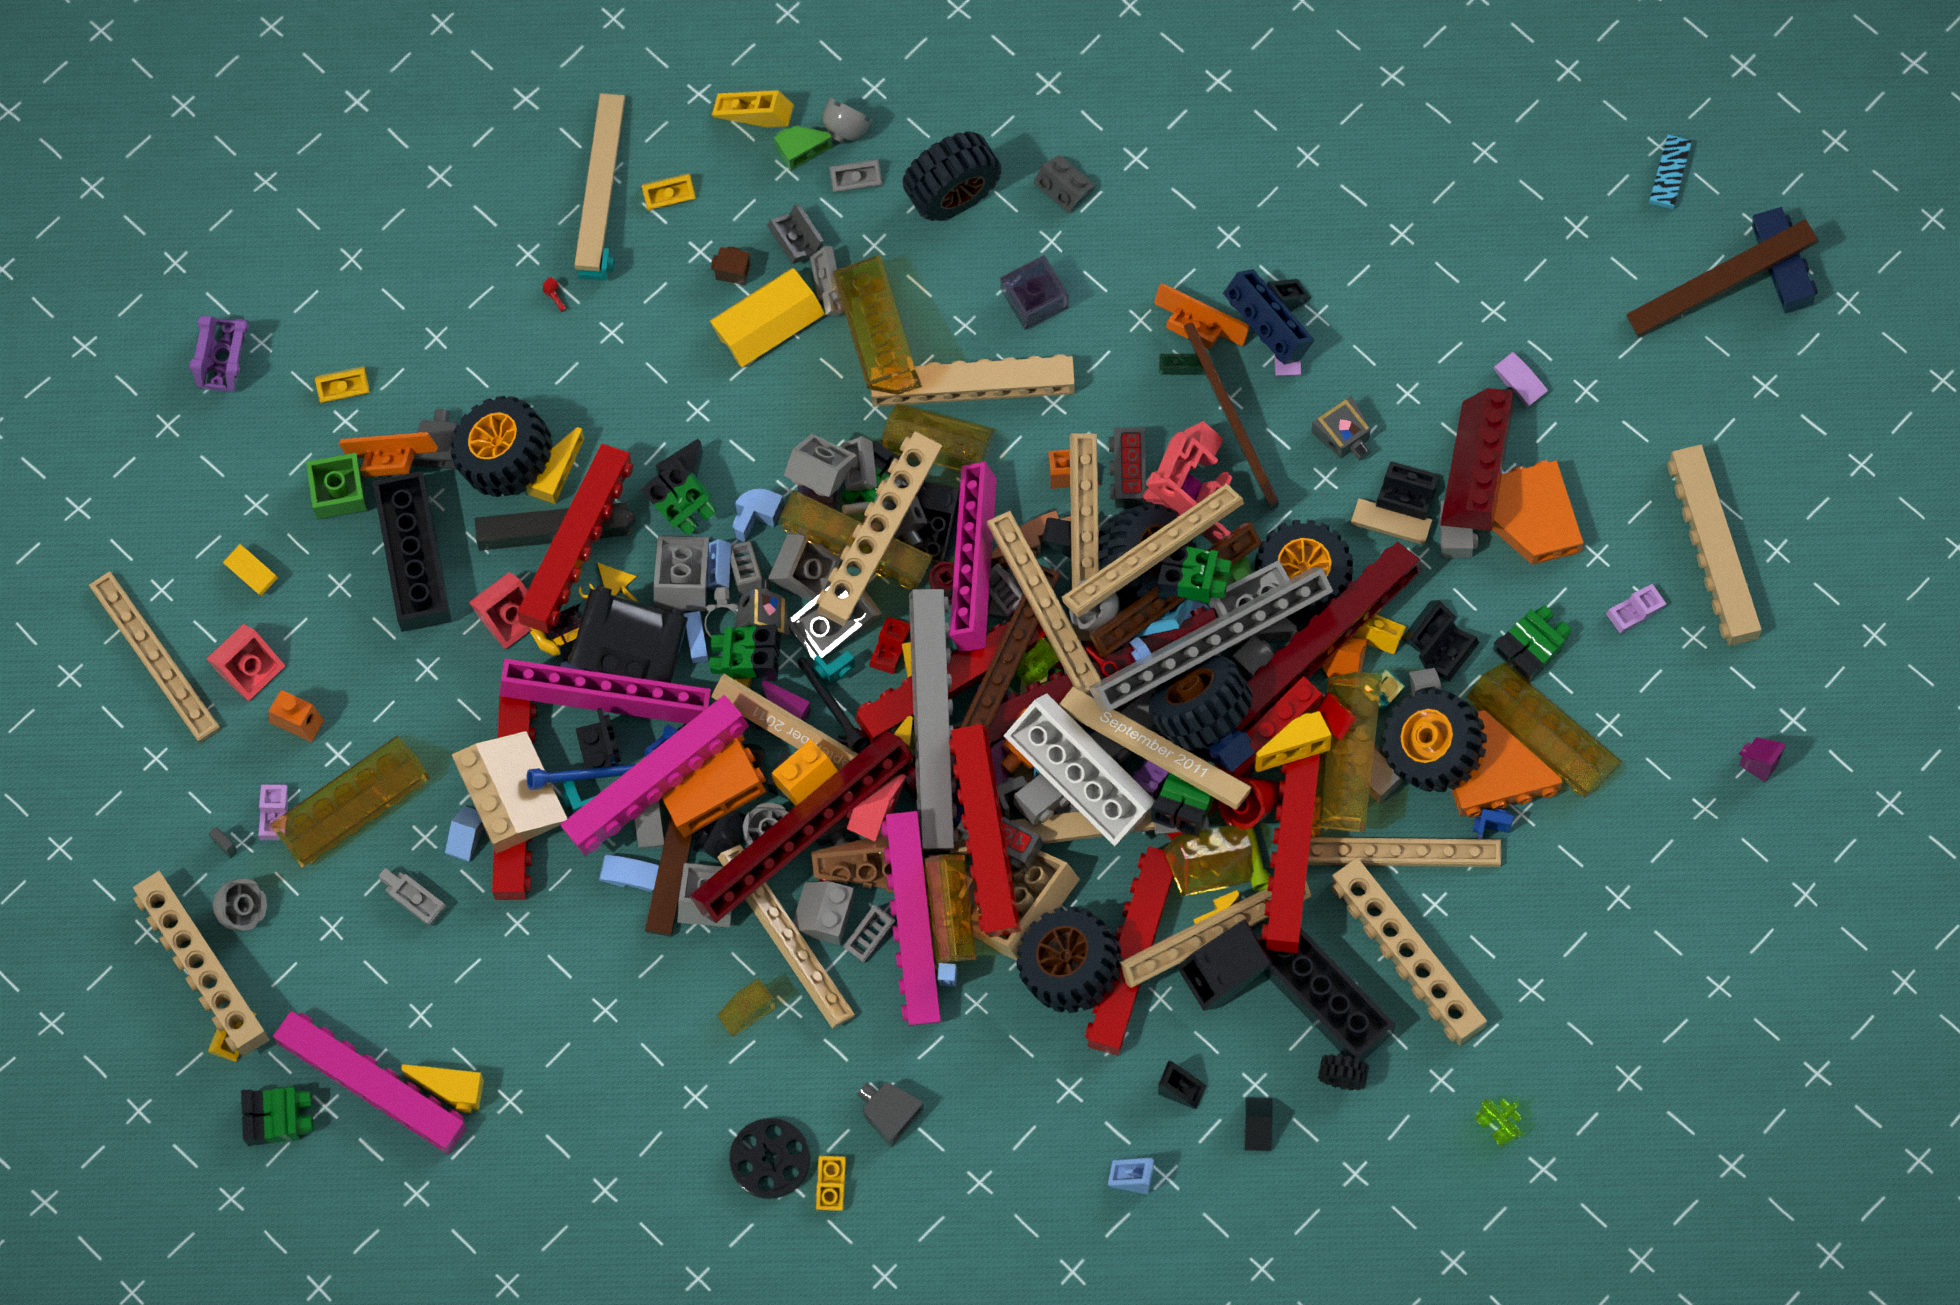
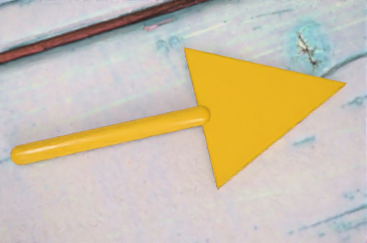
(616, 580)

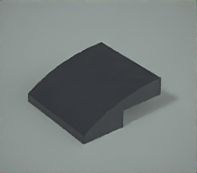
(1407, 490)

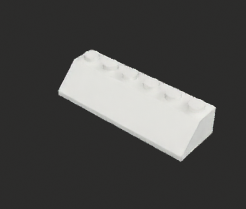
(1080, 769)

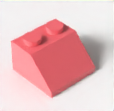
(499, 607)
(246, 662)
(869, 813)

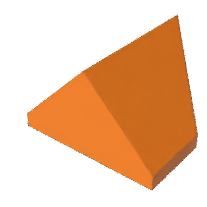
(1060, 468)
(1347, 659)

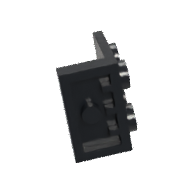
(598, 743)

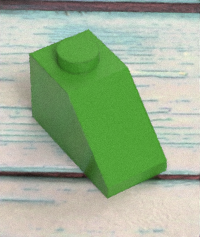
(801, 145)

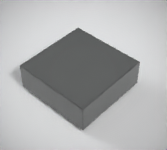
(223, 842)

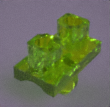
(1037, 662)
(1491, 1112)

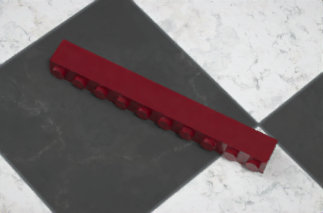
(1331, 629)
(1061, 684)
(801, 826)

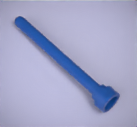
(537, 778)

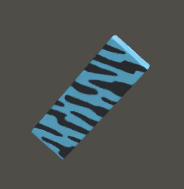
(1670, 172)

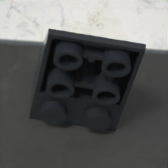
(940, 508)
(1224, 966)

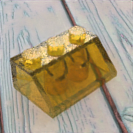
(1211, 861)

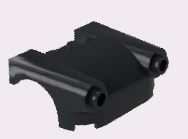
(627, 637)

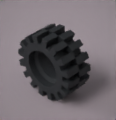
(1343, 1072)

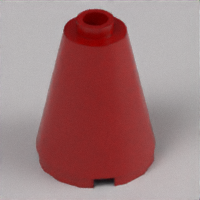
(1255, 807)

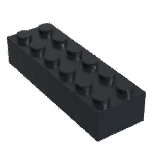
(412, 551)
(1329, 998)

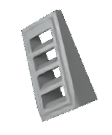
(996, 574)
(744, 582)
(877, 939)

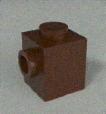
(731, 265)

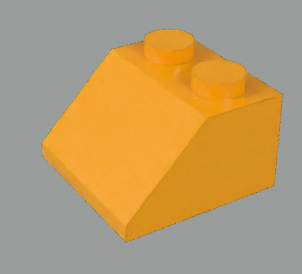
(803, 772)

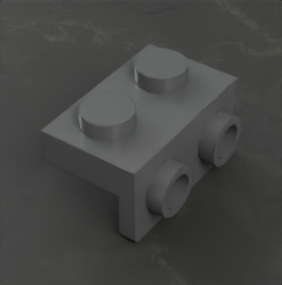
(1063, 183)
(796, 234)
(1006, 794)

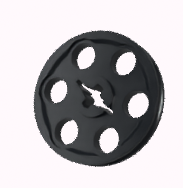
(762, 1169)

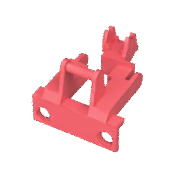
(1183, 453)

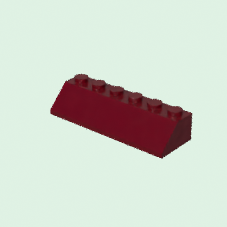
(1478, 460)

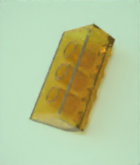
(960, 440)
(950, 909)

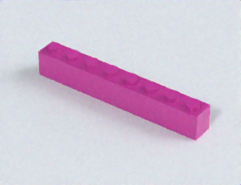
(973, 557)
(602, 690)
(654, 775)
(912, 919)
(370, 1082)

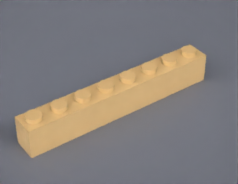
(987, 381)
(1715, 545)

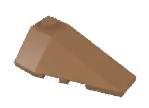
(854, 862)

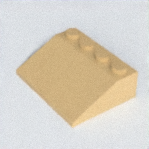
(499, 790)
(1036, 892)

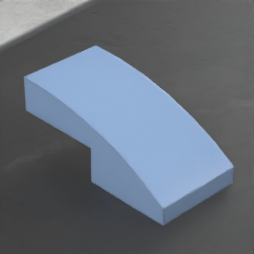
(629, 872)

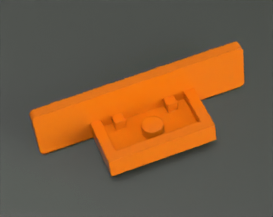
(1208, 321)
(388, 453)

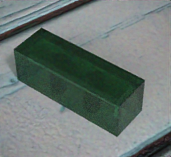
(1180, 364)

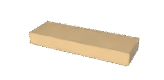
(1390, 523)

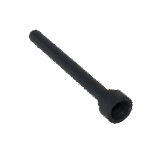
(856, 738)

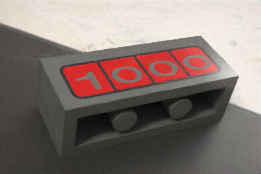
(1128, 467)
(1021, 843)

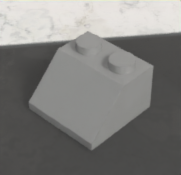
(819, 465)
(803, 567)
(692, 878)
(824, 911)

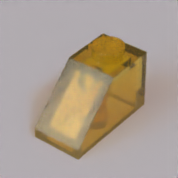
(746, 1007)

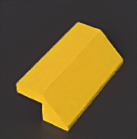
(767, 317)

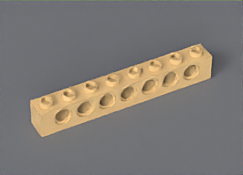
(926, 453)
(1357, 876)
(156, 890)

